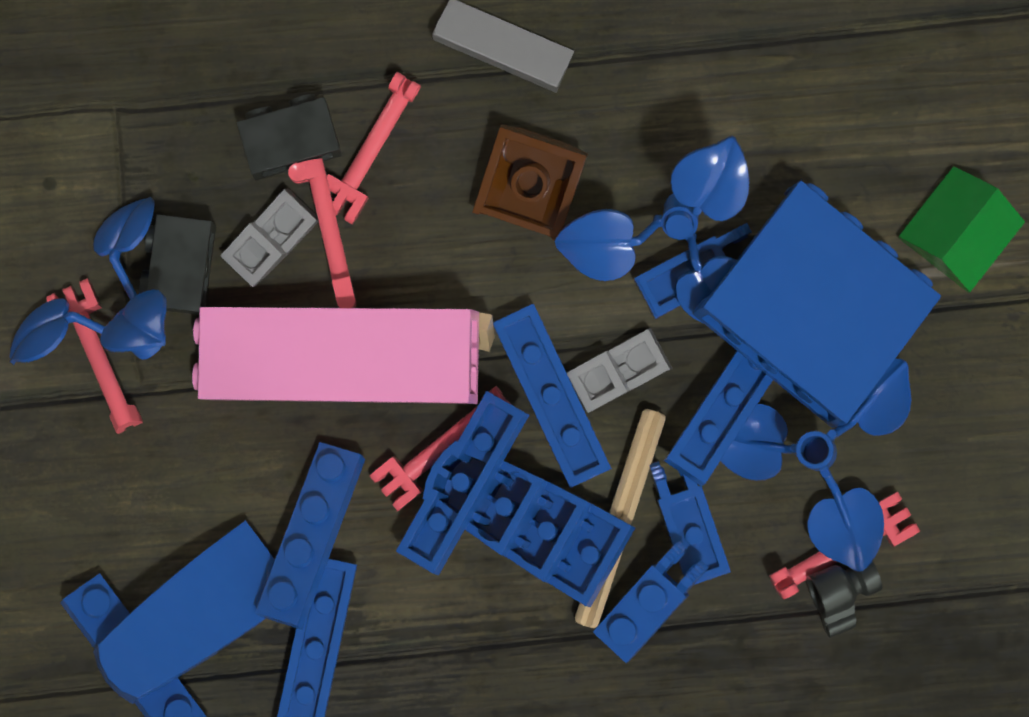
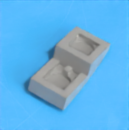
(270, 237)
(619, 370)

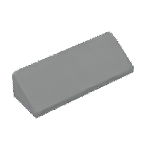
(503, 45)

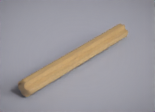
(627, 498)

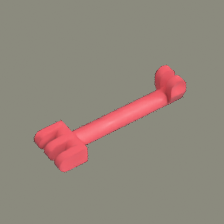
(314, 173)
(346, 189)
(121, 413)
(407, 474)
(786, 580)

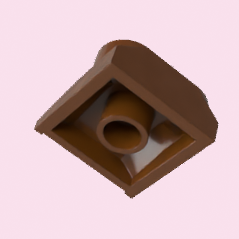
(530, 180)

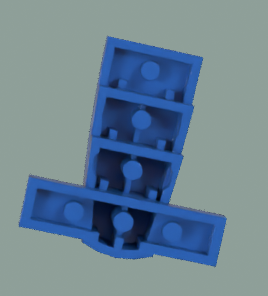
(512, 511)
(177, 625)

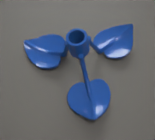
(704, 180)
(133, 329)
(850, 524)

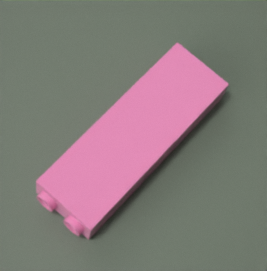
(337, 355)

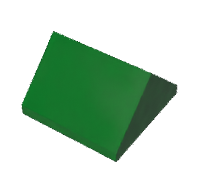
(962, 227)

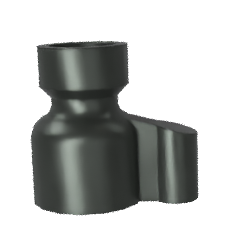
(835, 594)

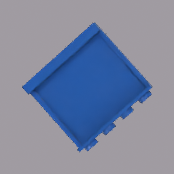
(818, 304)

